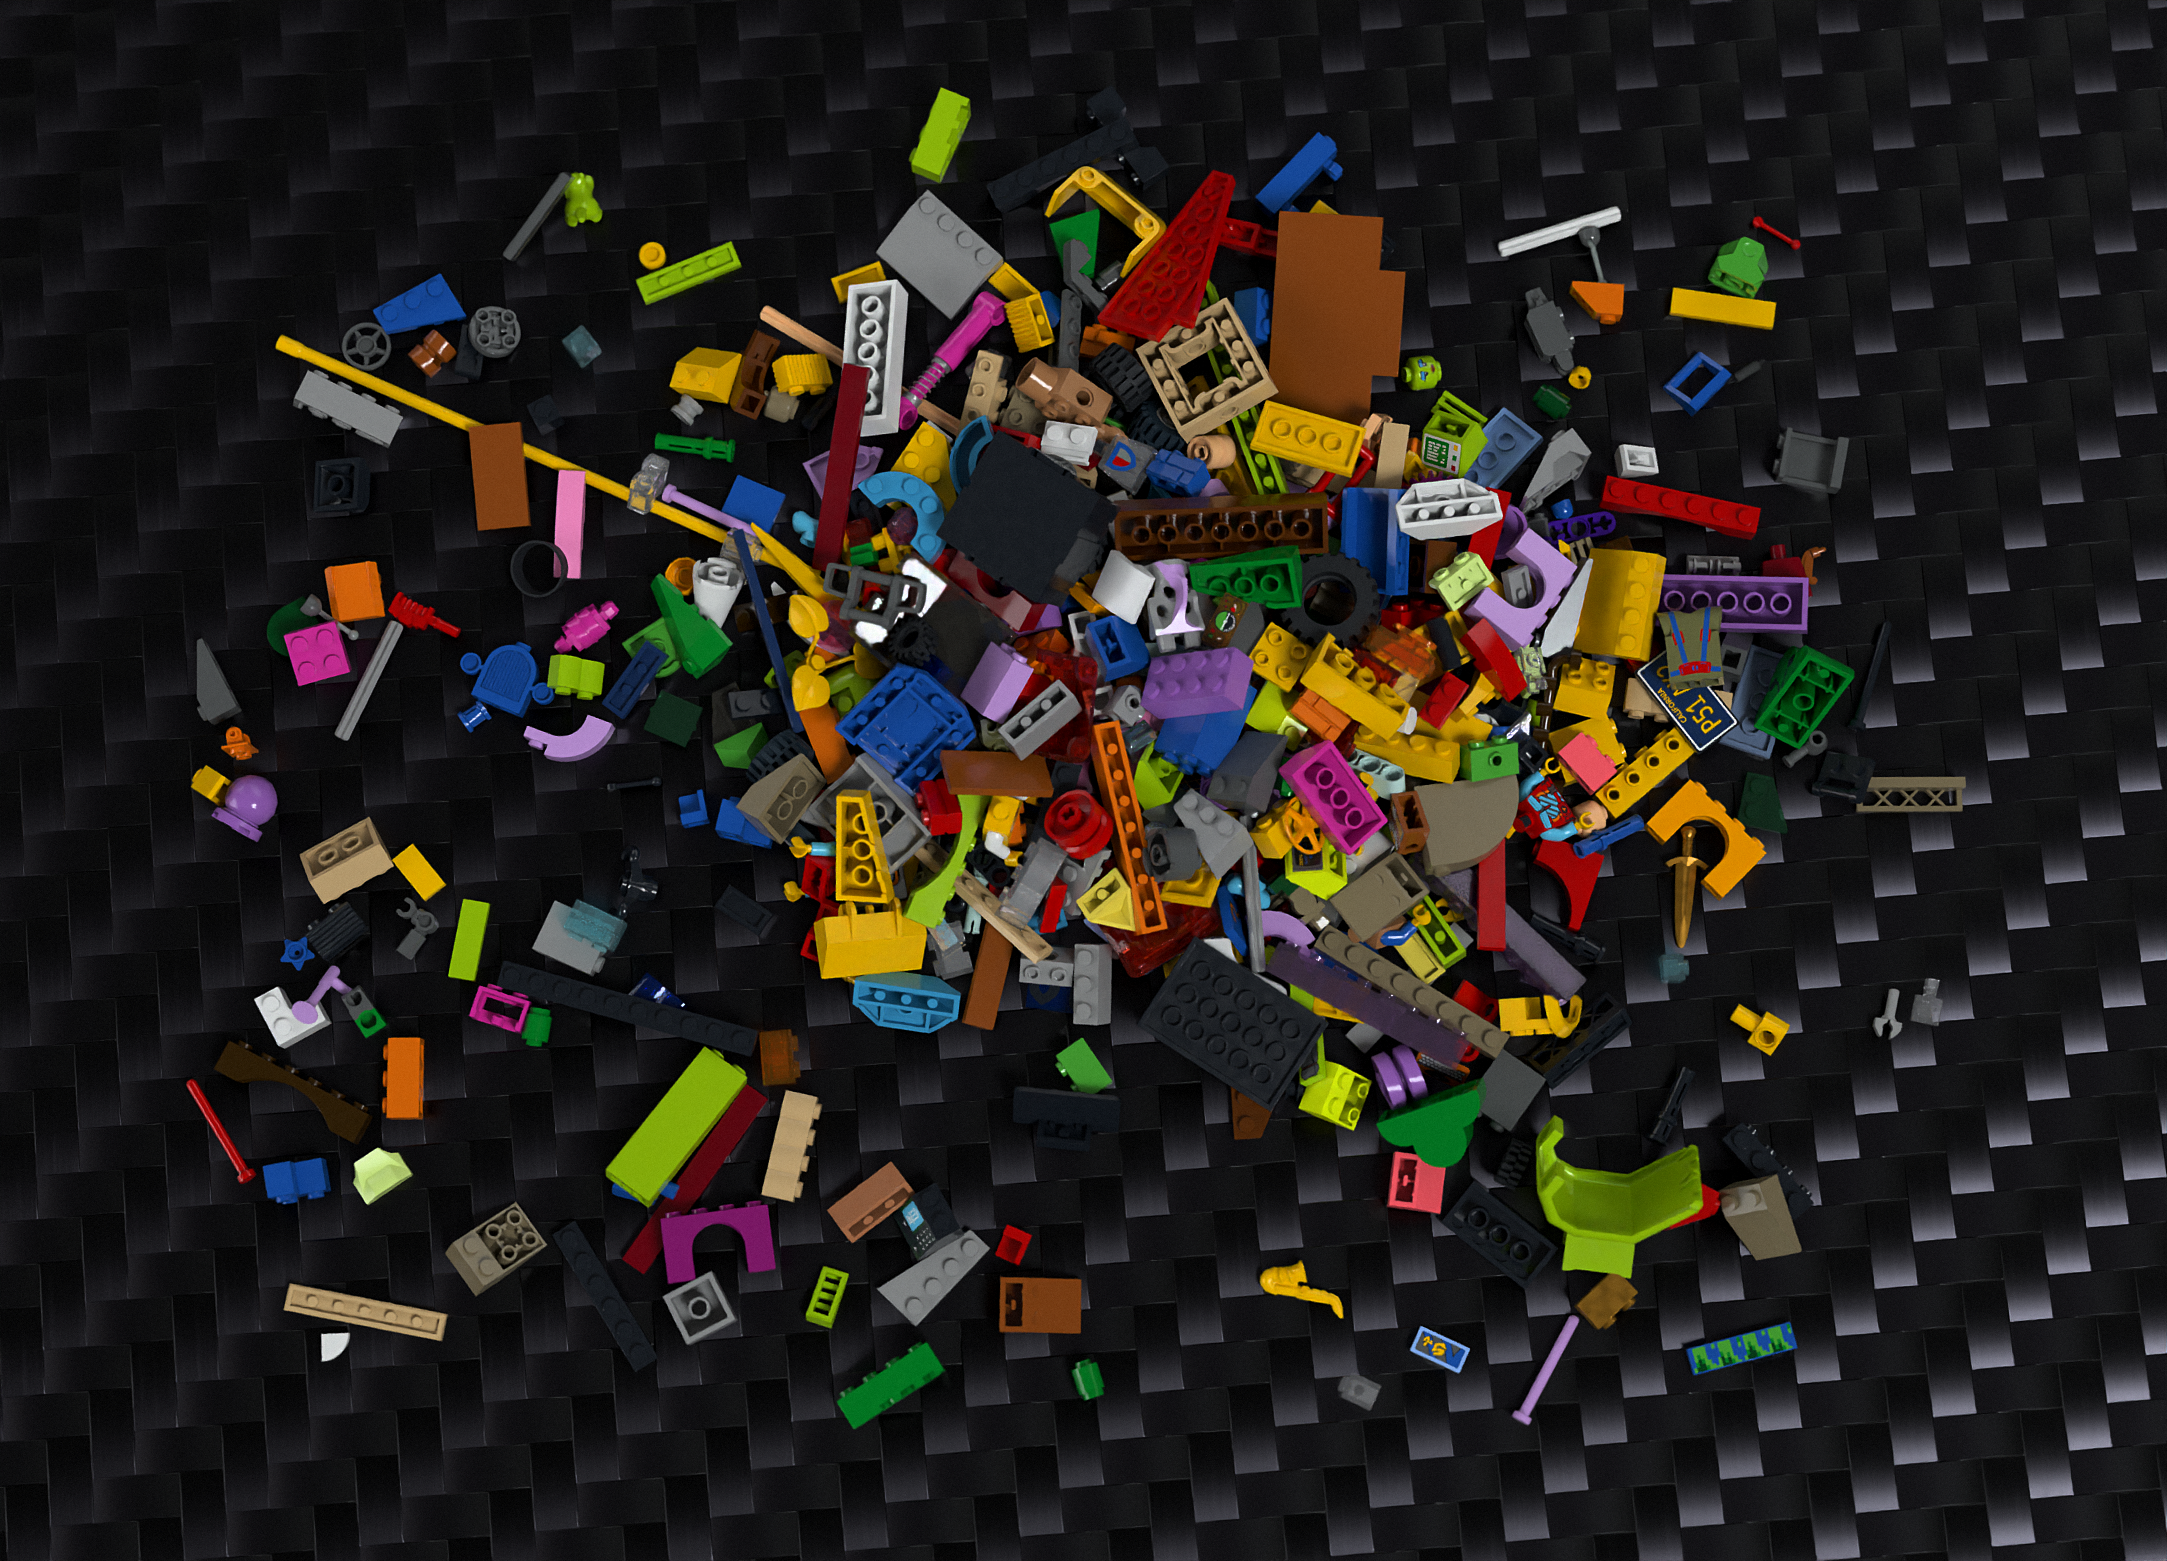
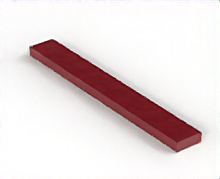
(841, 466)
(698, 1175)

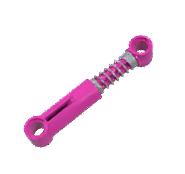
(986, 312)

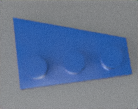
(421, 306)

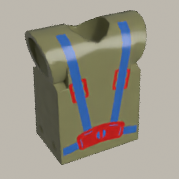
(1693, 647)

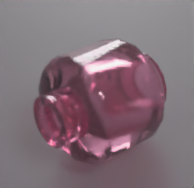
(903, 526)

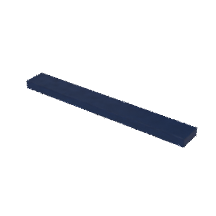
(767, 629)

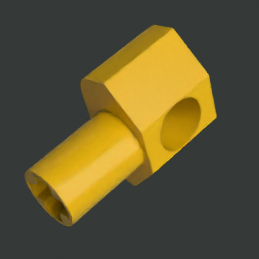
(1758, 1027)

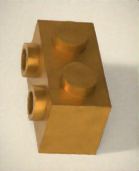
(1606, 1300)

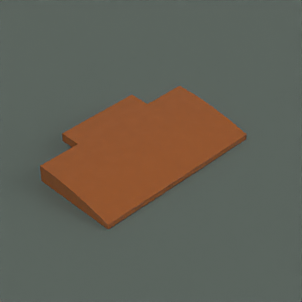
(1333, 314)

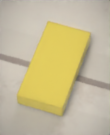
(1420, 959)

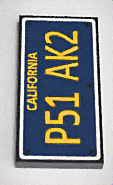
(1694, 712)

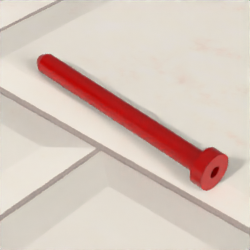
(244, 1173)

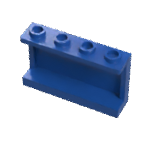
(1374, 536)

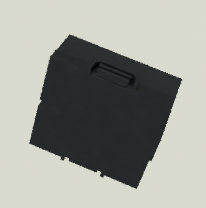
(1028, 521)

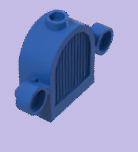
(507, 679)

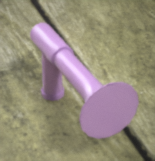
(305, 1011)

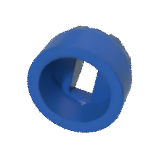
(1562, 509)

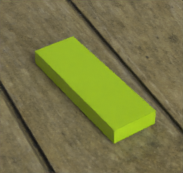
(469, 940)

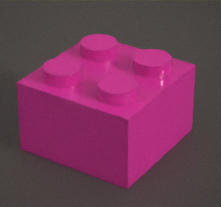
(317, 652)

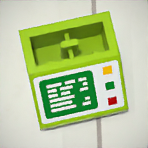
(1451, 444)

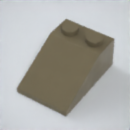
(782, 797)
(1760, 1216)

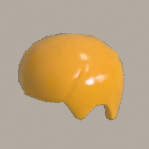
(680, 575)

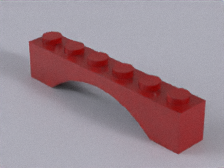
(1643, 498)

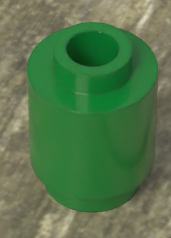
(536, 1027)
(1088, 1379)

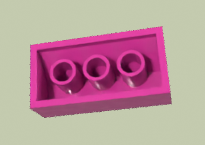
(1333, 796)

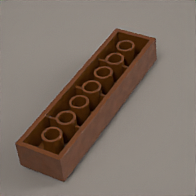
(1220, 525)

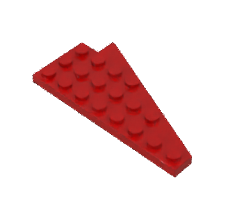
(1175, 271)

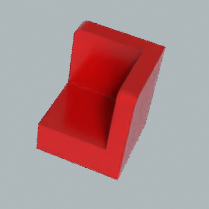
(1013, 1245)

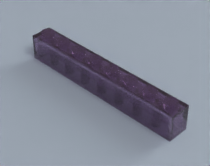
(1524, 946)
(1368, 1005)

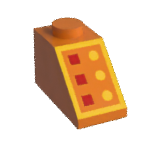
(1599, 300)

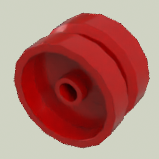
(1078, 824)

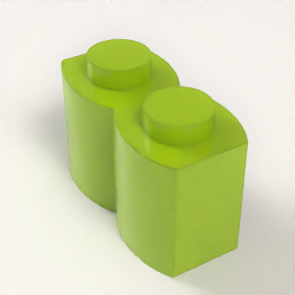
(576, 676)

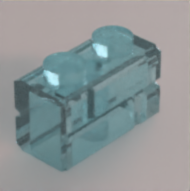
(595, 926)

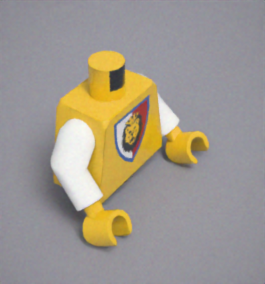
(1000, 826)

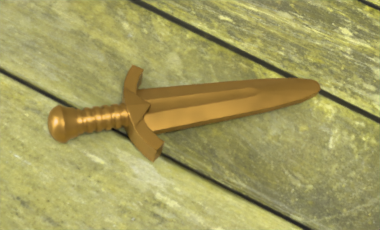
(1684, 885)

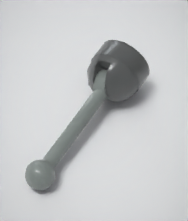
(1590, 238)
(314, 607)

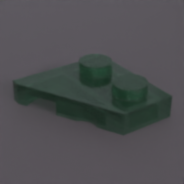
(1761, 804)

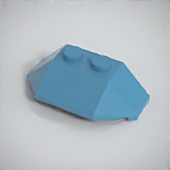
(906, 1000)

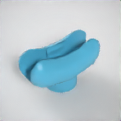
(806, 527)
(1236, 886)

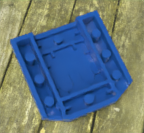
(908, 724)

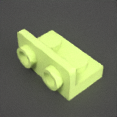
(1461, 580)

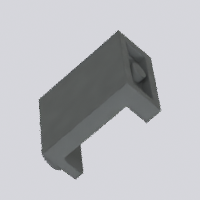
(1810, 461)
(1509, 1091)

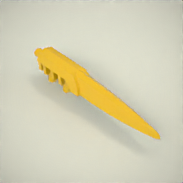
(799, 571)

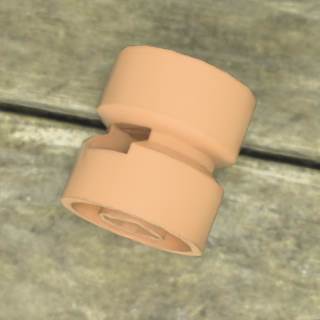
(1214, 450)

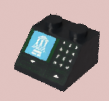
(927, 1222)

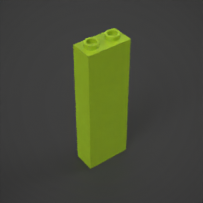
(677, 1126)

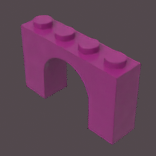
(750, 1223)

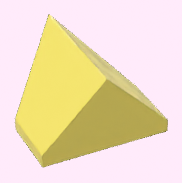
(1109, 902)

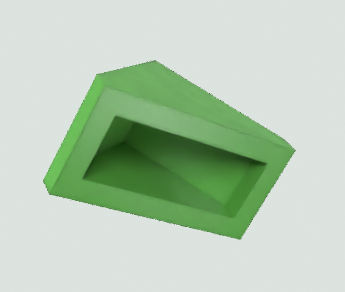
(742, 747)

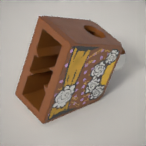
(1408, 832)

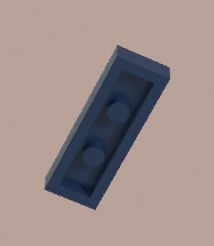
(635, 679)

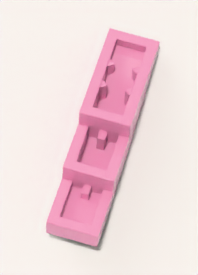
(570, 520)

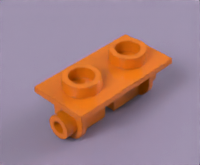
(238, 744)

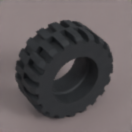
(1353, 577)

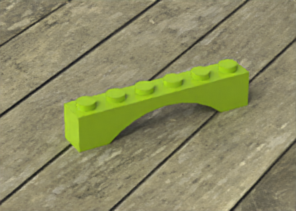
(927, 901)

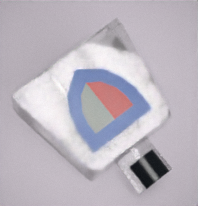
(1125, 461)

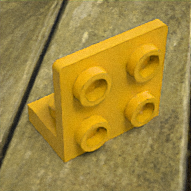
(1280, 657)

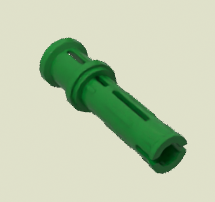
(707, 447)

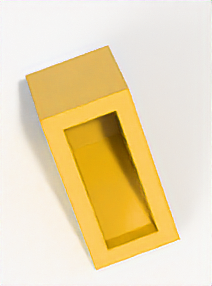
(211, 785)

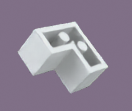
(279, 1017)

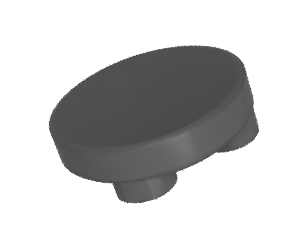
(494, 331)

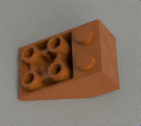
(1040, 1305)

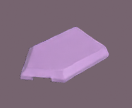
(865, 467)

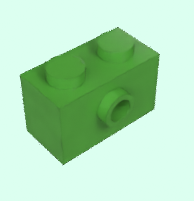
(1488, 758)

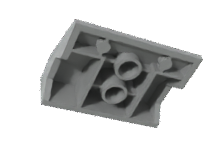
(939, 255)
(1562, 462)
(894, 809)

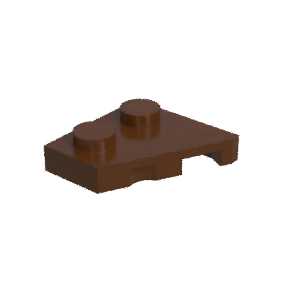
(1248, 1117)

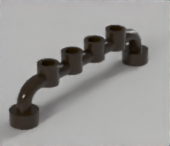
(1545, 707)

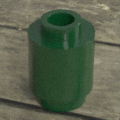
(1552, 401)

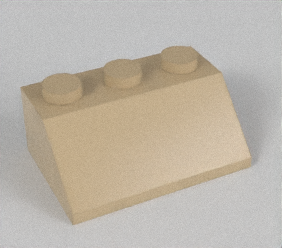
(346, 860)

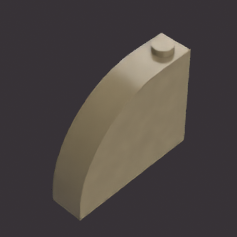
(1466, 821)

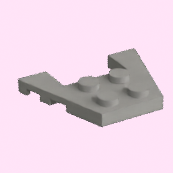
(1079, 877)

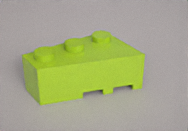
(941, 135)

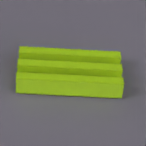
(1459, 404)

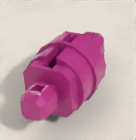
(586, 627)

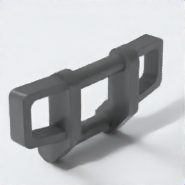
(858, 574)

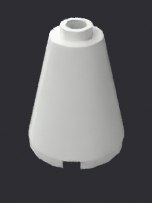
(716, 588)

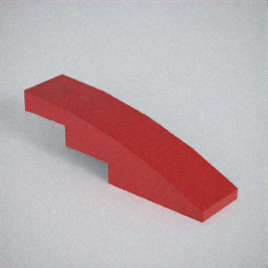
(1249, 239)

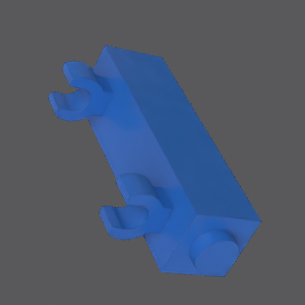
(1297, 175)

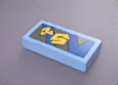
(1439, 1349)

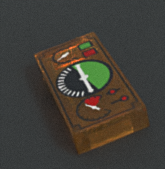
(1225, 621)

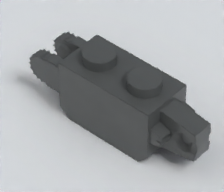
(1548, 332)

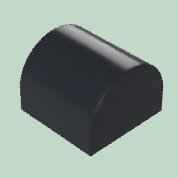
(1531, 755)

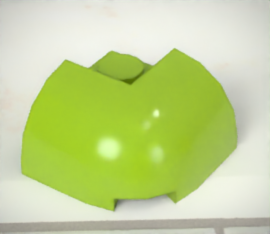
(848, 688)

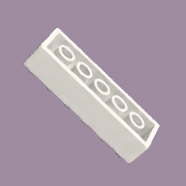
(877, 341)

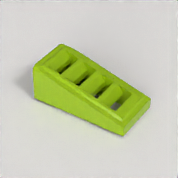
(818, 1318)

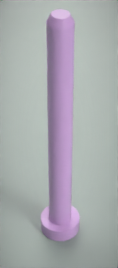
(670, 494)
(1549, 1365)

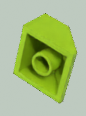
(1155, 778)

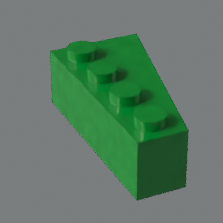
(890, 1385)

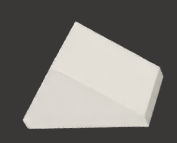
(1635, 461)

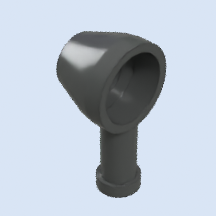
(1808, 747)

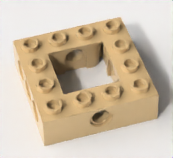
(1180, 345)

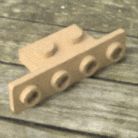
(985, 390)

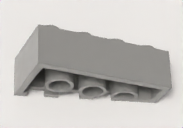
(348, 408)

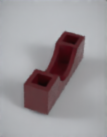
(1014, 608)

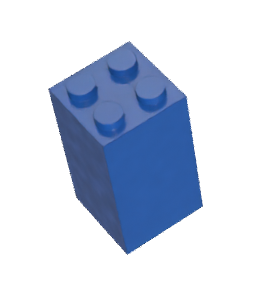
(1202, 740)

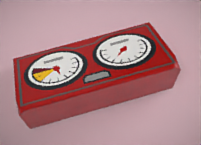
(1051, 906)

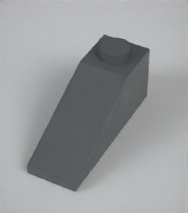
(213, 690)

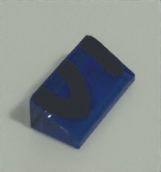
(1050, 997)

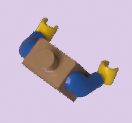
(1398, 931)

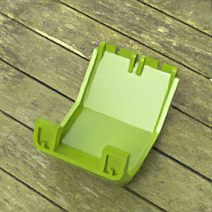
(1611, 1203)

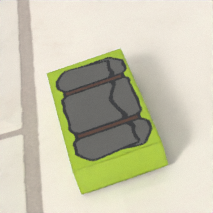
(1313, 1067)

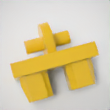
(883, 541)

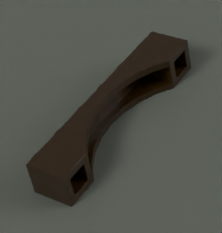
(341, 1117)

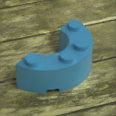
(968, 450)
(927, 504)

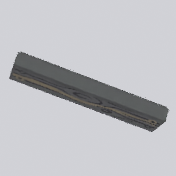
(538, 216)

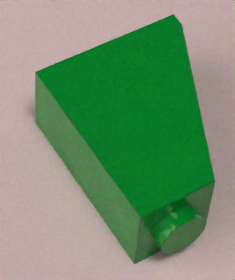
(1079, 227)

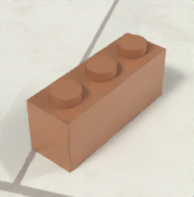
(871, 1202)

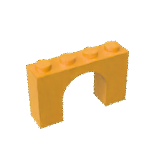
(1740, 849)

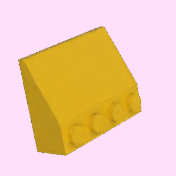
(1621, 604)

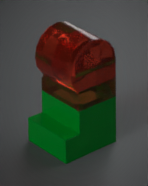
(860, 543)

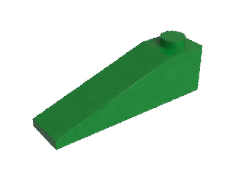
(1259, 576)
(697, 641)

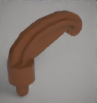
(1807, 562)

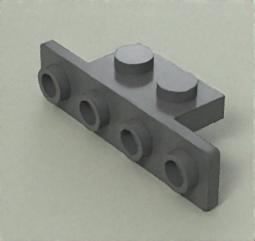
(1066, 351)

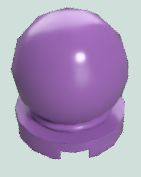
(248, 803)

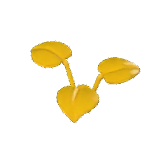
(808, 687)

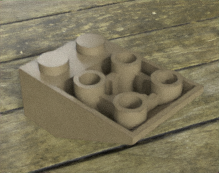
(1380, 896)
(495, 1248)

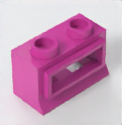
(495, 992)

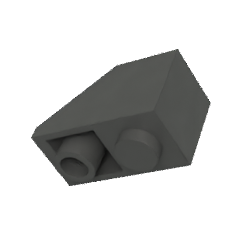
(1735, 653)

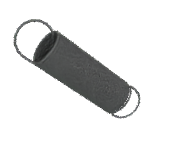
(1746, 371)

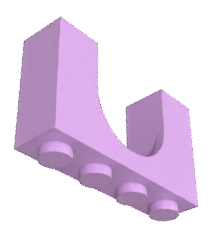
(1550, 574)

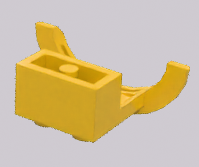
(1524, 1015)

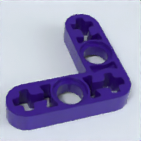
(1598, 531)

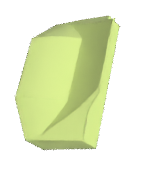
(379, 1174)

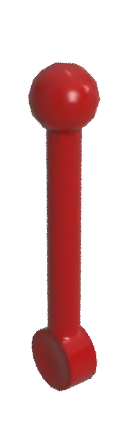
(1758, 222)

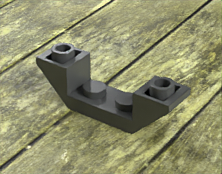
(1074, 258)

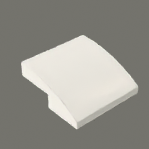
(1123, 587)

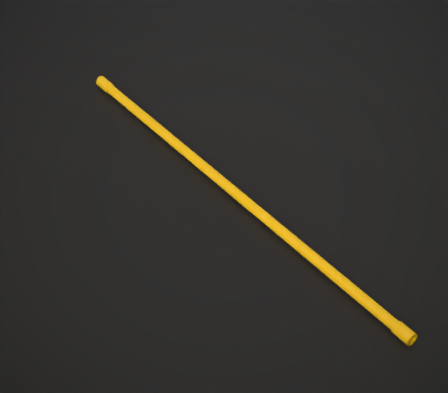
(298, 350)

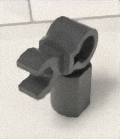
(425, 924)

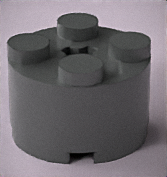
(1171, 854)

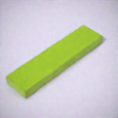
(688, 273)

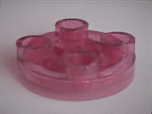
(836, 635)

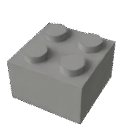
(700, 1308)

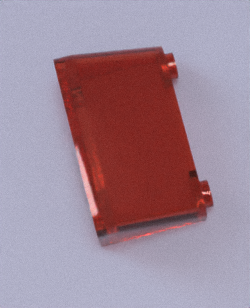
(1079, 675)
(1147, 951)

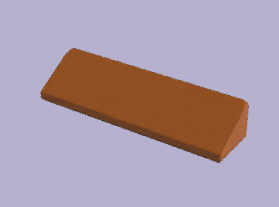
(988, 979)

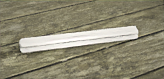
(1558, 231)

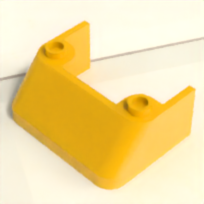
(1117, 202)

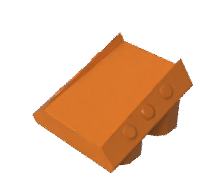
(355, 592)

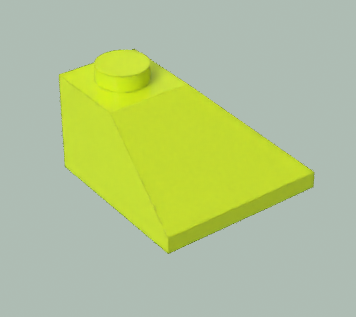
(1271, 716)

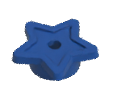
(292, 947)

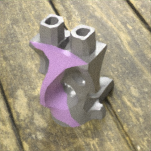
(1175, 622)

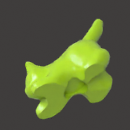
(580, 201)

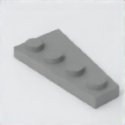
(930, 1280)

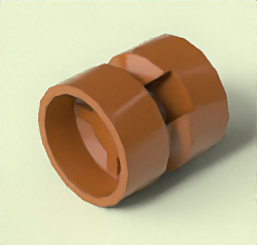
(432, 353)

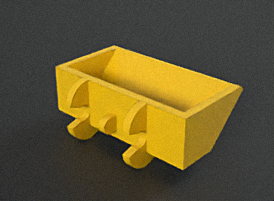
(869, 941)

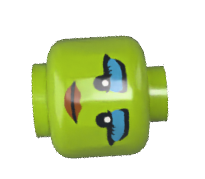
(1421, 372)

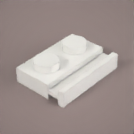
(1069, 441)

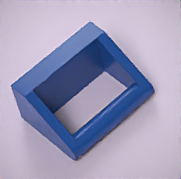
(1693, 405)

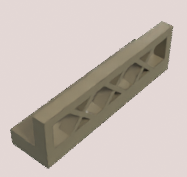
(1915, 784)

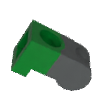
(363, 1011)

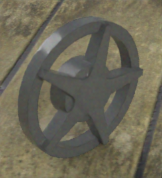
(366, 346)

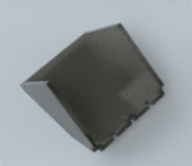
(961, 622)

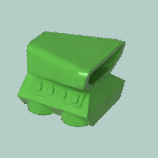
(1740, 267)

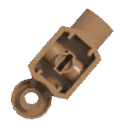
(1067, 397)

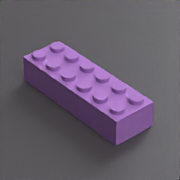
(1748, 602)

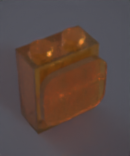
(1402, 650)

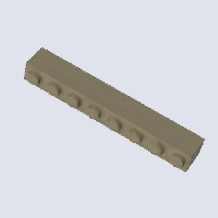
(1387, 976)

